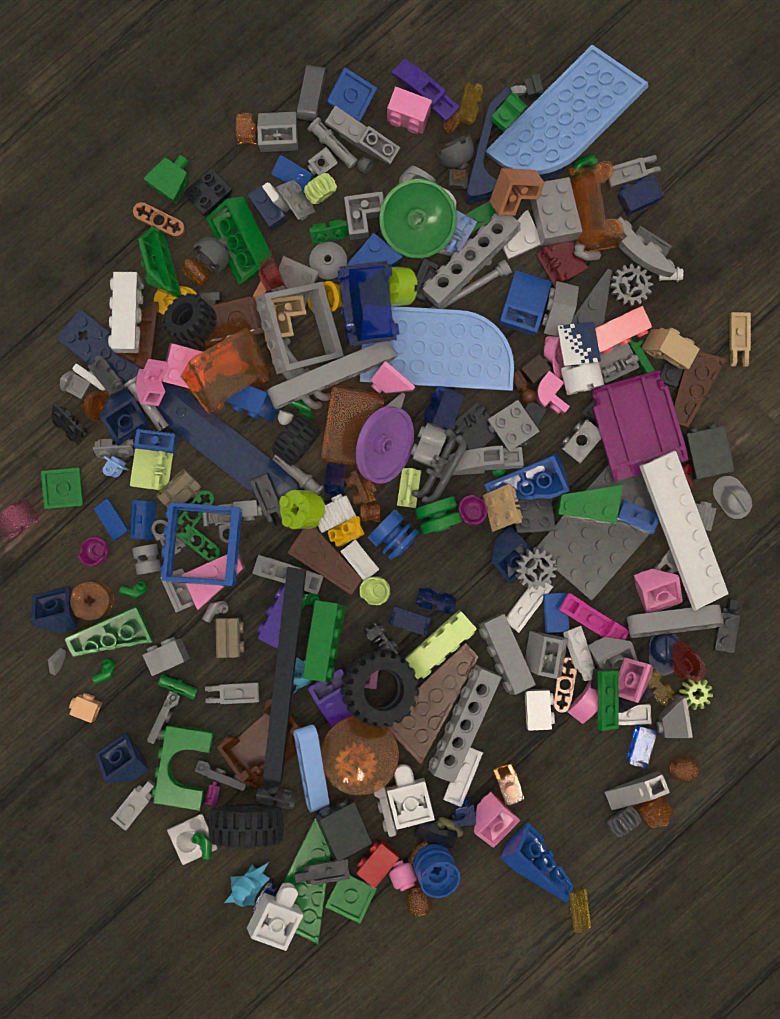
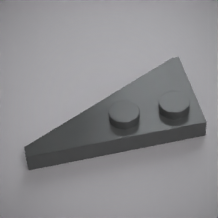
(595, 305)

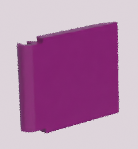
(637, 423)

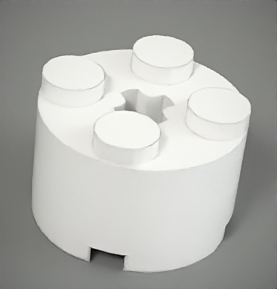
(582, 377)

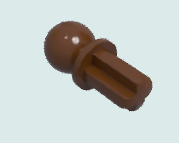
(528, 395)

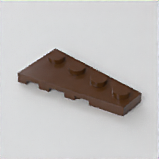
(695, 386)
(320, 556)

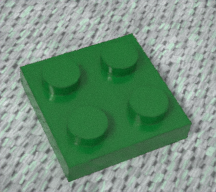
(62, 488)
(351, 898)

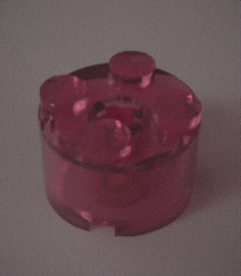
(17, 517)

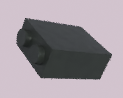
(708, 451)
(343, 829)

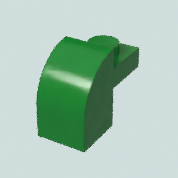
(508, 112)

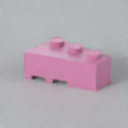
(215, 569)

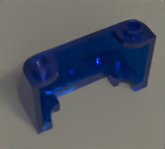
(367, 303)

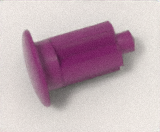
(212, 794)

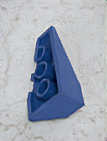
(537, 480)
(531, 859)

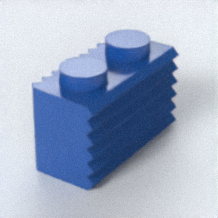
(156, 441)

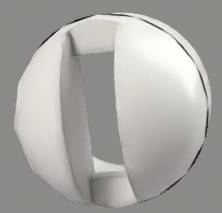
(285, 417)

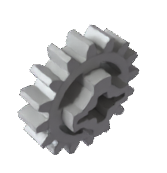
(623, 282)
(542, 573)

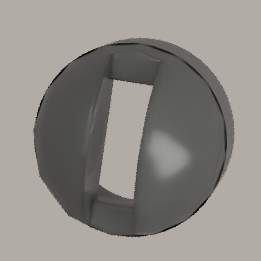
(364, 165)

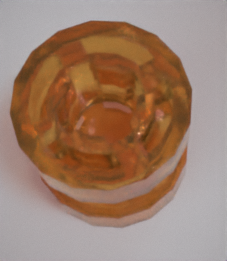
(370, 512)

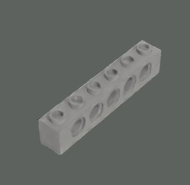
(441, 296)
(450, 769)

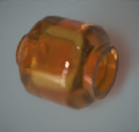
(684, 769)
(418, 902)

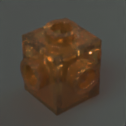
(656, 812)

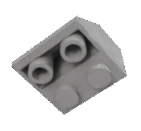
(277, 131)
(545, 654)

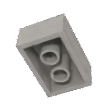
(556, 213)

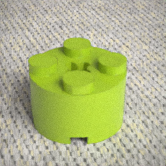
(402, 286)
(301, 509)

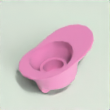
(553, 353)

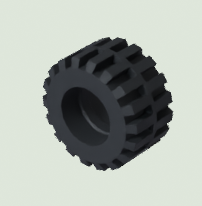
(189, 320)
(296, 440)

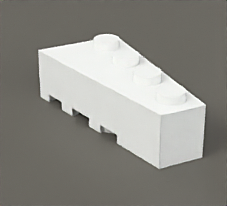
(125, 312)

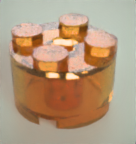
(91, 611)

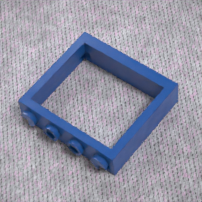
(233, 545)

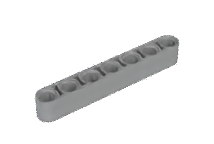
(331, 374)

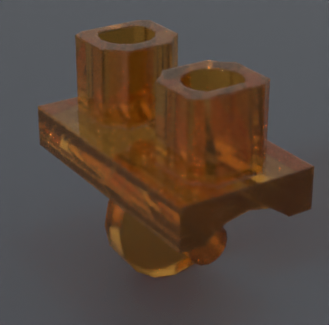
(364, 487)

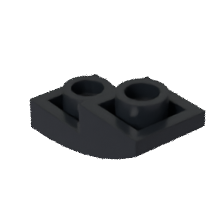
(430, 833)

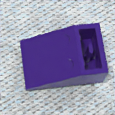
(270, 629)
(329, 698)

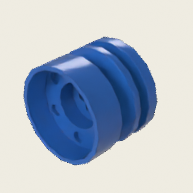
(393, 535)
(436, 871)

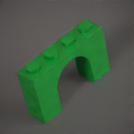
(168, 789)

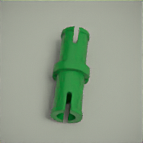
(177, 686)

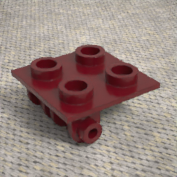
(561, 261)

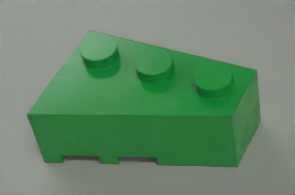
(593, 505)

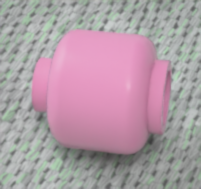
(402, 875)

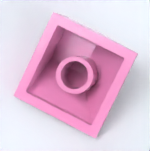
(390, 381)
(658, 590)
(633, 679)
(494, 820)

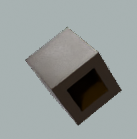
(536, 369)

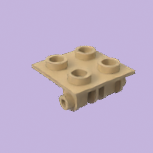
(502, 507)

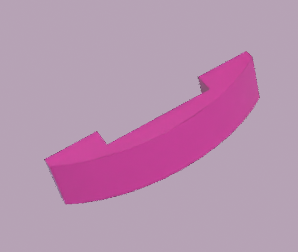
(592, 618)

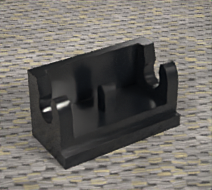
(427, 270)

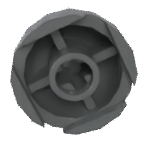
(457, 153)
(212, 253)

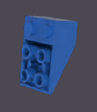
(525, 303)

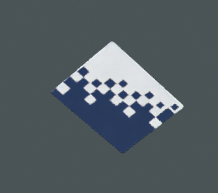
(579, 343)

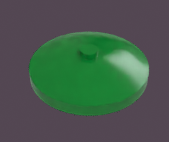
(417, 218)

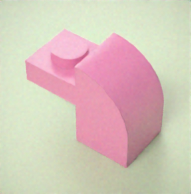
(149, 384)
(546, 393)
(585, 704)

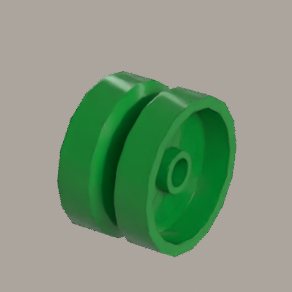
(438, 516)

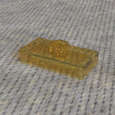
(580, 910)

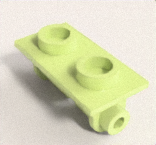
(409, 481)

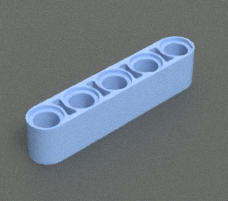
(311, 768)

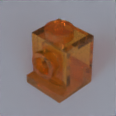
(245, 129)

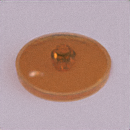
(359, 757)

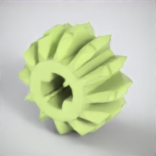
(320, 188)
(697, 700)

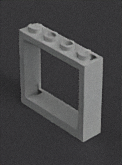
(323, 318)

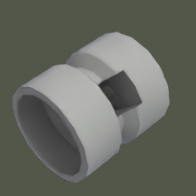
(146, 566)

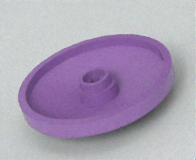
(384, 444)

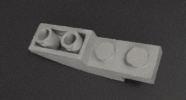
(362, 136)
(647, 256)
(488, 458)

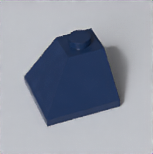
(122, 416)
(507, 551)
(53, 611)
(121, 760)

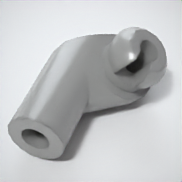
(586, 255)
(215, 608)

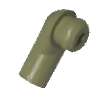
(442, 822)

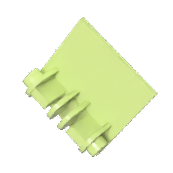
(151, 469)

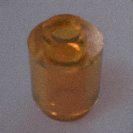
(196, 271)

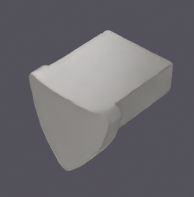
(74, 384)

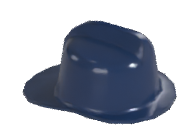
(661, 652)

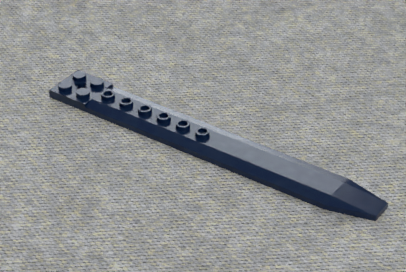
(183, 413)

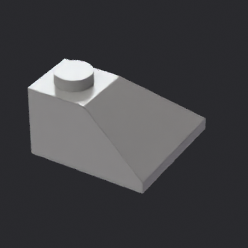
(610, 653)
(675, 719)

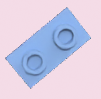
(114, 466)

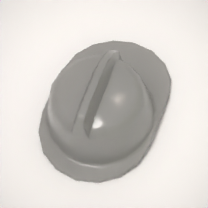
(732, 497)

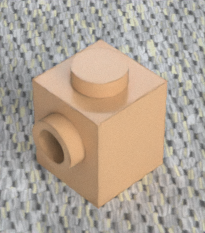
(85, 707)

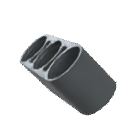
(311, 93)

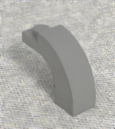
(277, 569)

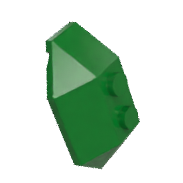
(158, 262)

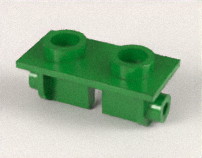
(337, 230)

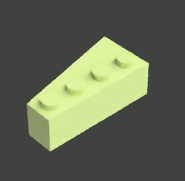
(440, 643)

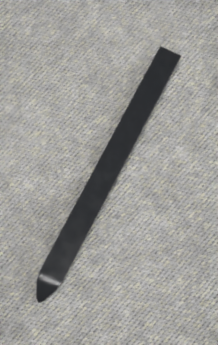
(283, 679)

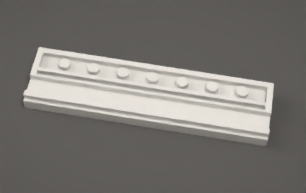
(684, 530)

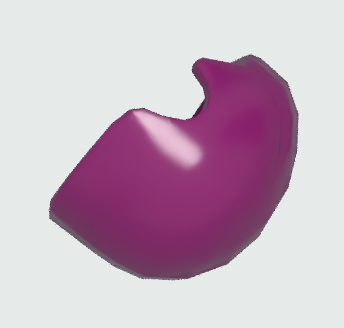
(472, 510)
(93, 551)

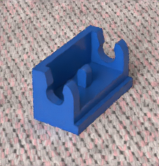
(637, 517)

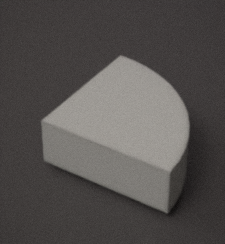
(56, 661)

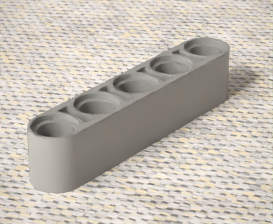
(674, 621)

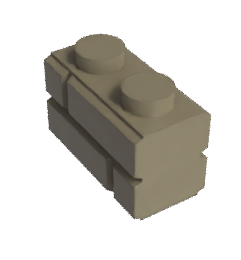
(179, 489)
(229, 637)

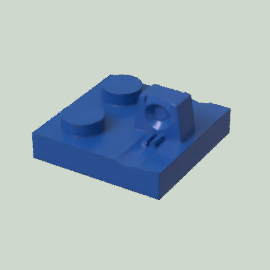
(351, 94)

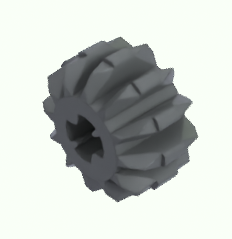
(624, 821)

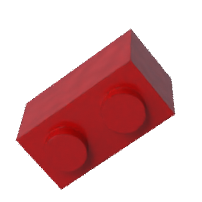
(377, 863)

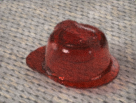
(270, 273)
(687, 663)

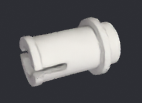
(678, 275)

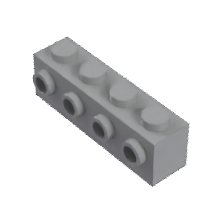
(507, 654)

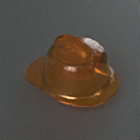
(94, 404)

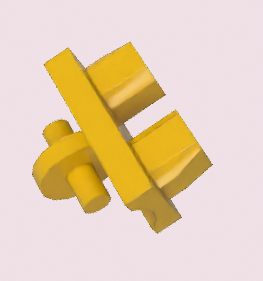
(346, 531)

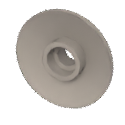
(327, 270)

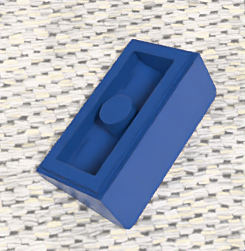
(287, 171)
(111, 519)
(142, 519)
(554, 618)

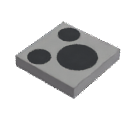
(182, 834)

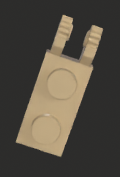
(740, 337)

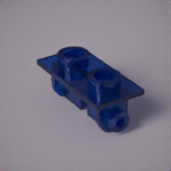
(427, 597)

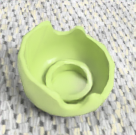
(375, 590)

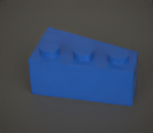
(376, 250)
(254, 402)

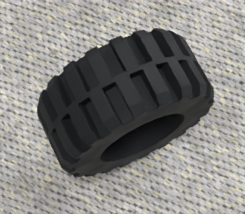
(403, 693)
(246, 825)

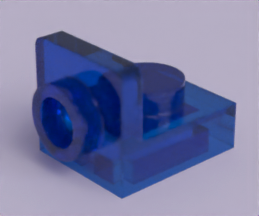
(335, 479)

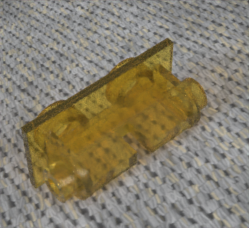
(468, 107)
(663, 691)

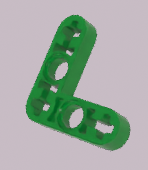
(190, 531)

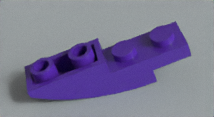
(421, 84)

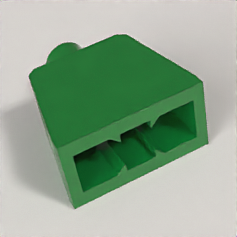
(169, 178)

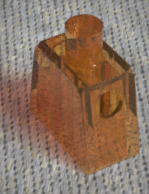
(509, 784)

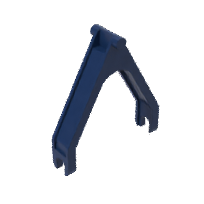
(481, 183)

